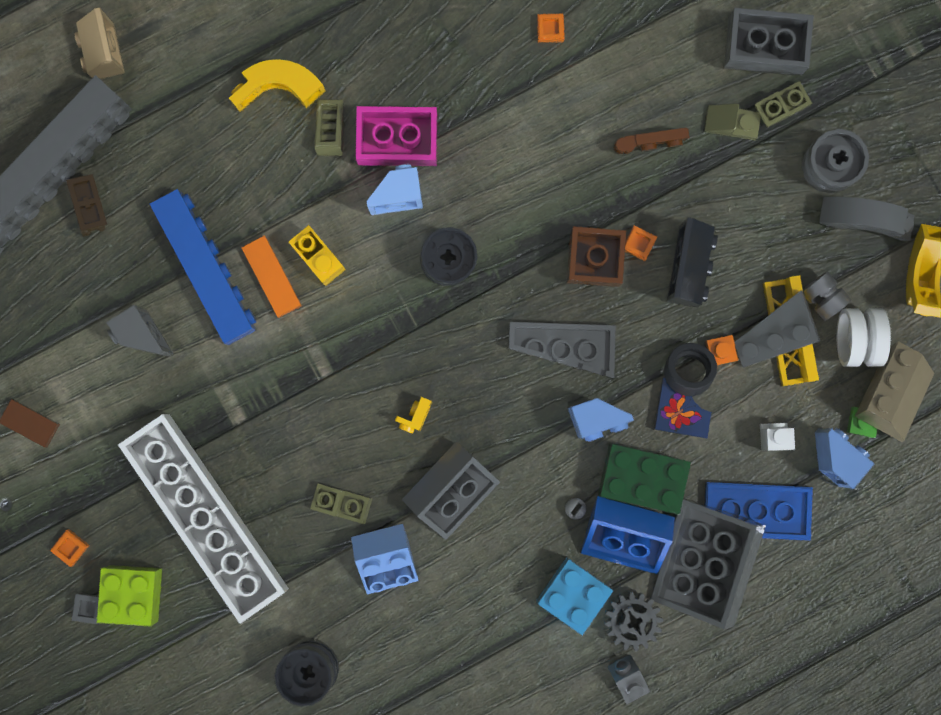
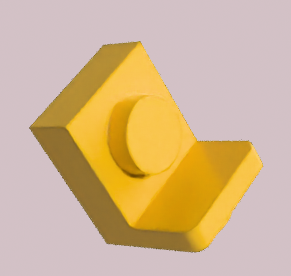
(419, 412)

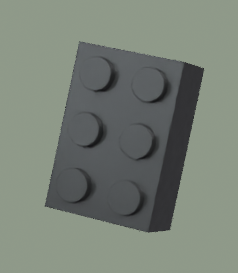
(768, 41)

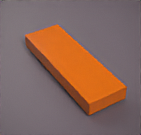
(271, 276)

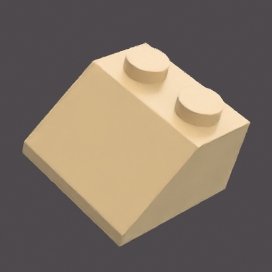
(99, 45)

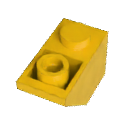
(317, 255)

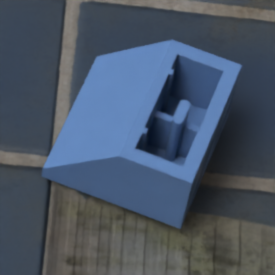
(597, 416)
(839, 459)
(384, 559)

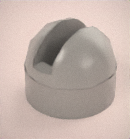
(570, 505)

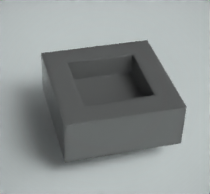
(85, 608)

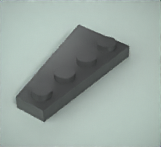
(572, 345)

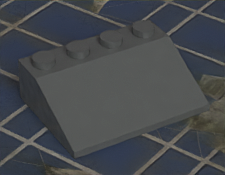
(708, 563)

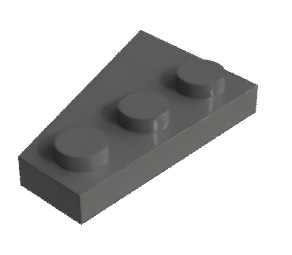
(779, 333)

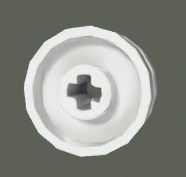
(863, 337)

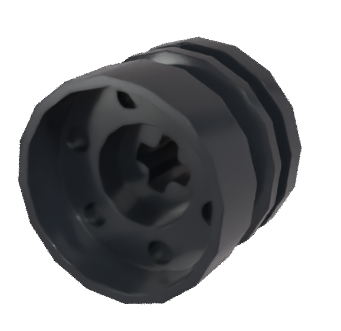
(460, 247)
(292, 676)

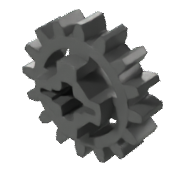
(644, 615)

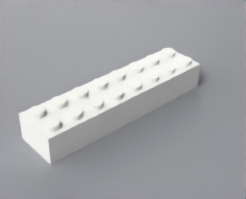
(203, 517)

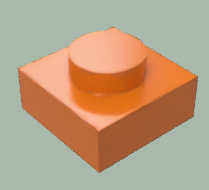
(722, 349)

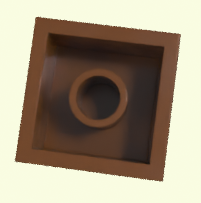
(596, 256)

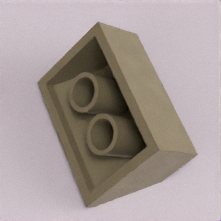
(896, 392)

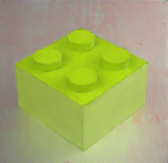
(129, 595)

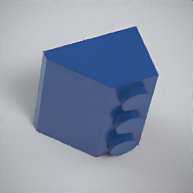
(628, 535)

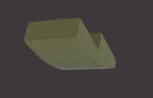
(783, 104)
(341, 503)

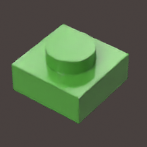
(860, 427)

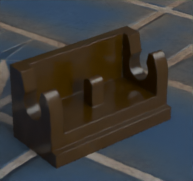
(87, 204)

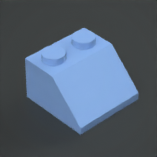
(397, 192)

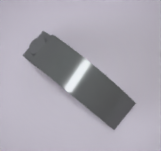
(867, 215)

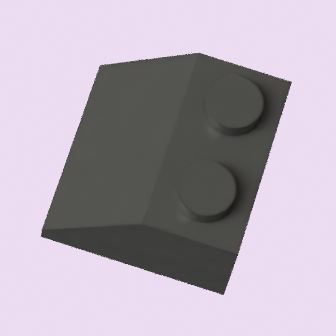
(138, 331)

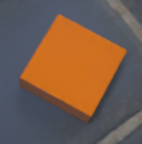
(550, 27)
(639, 243)
(69, 547)

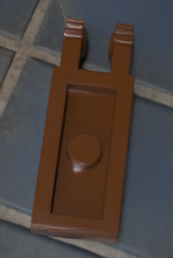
(649, 141)

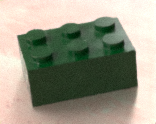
(644, 478)

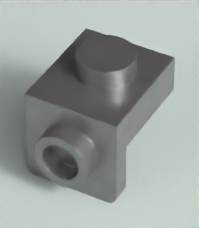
(628, 679)

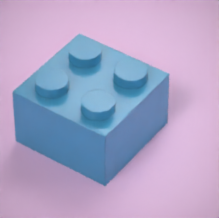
(574, 596)

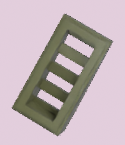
(329, 144)

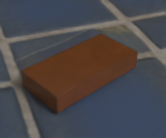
(29, 423)

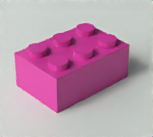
(396, 136)

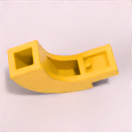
(277, 74)
(925, 272)

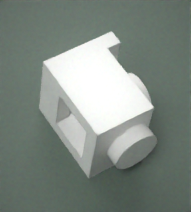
(777, 437)

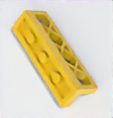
(806, 357)

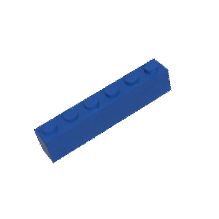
(203, 267)

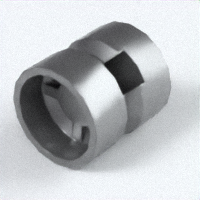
(826, 296)

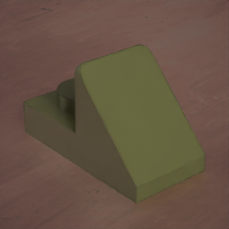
(732, 121)

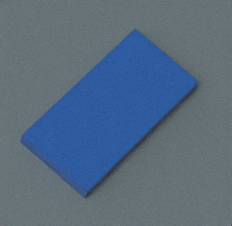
(781, 508)

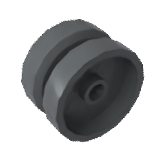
(838, 146)

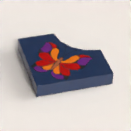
(680, 414)

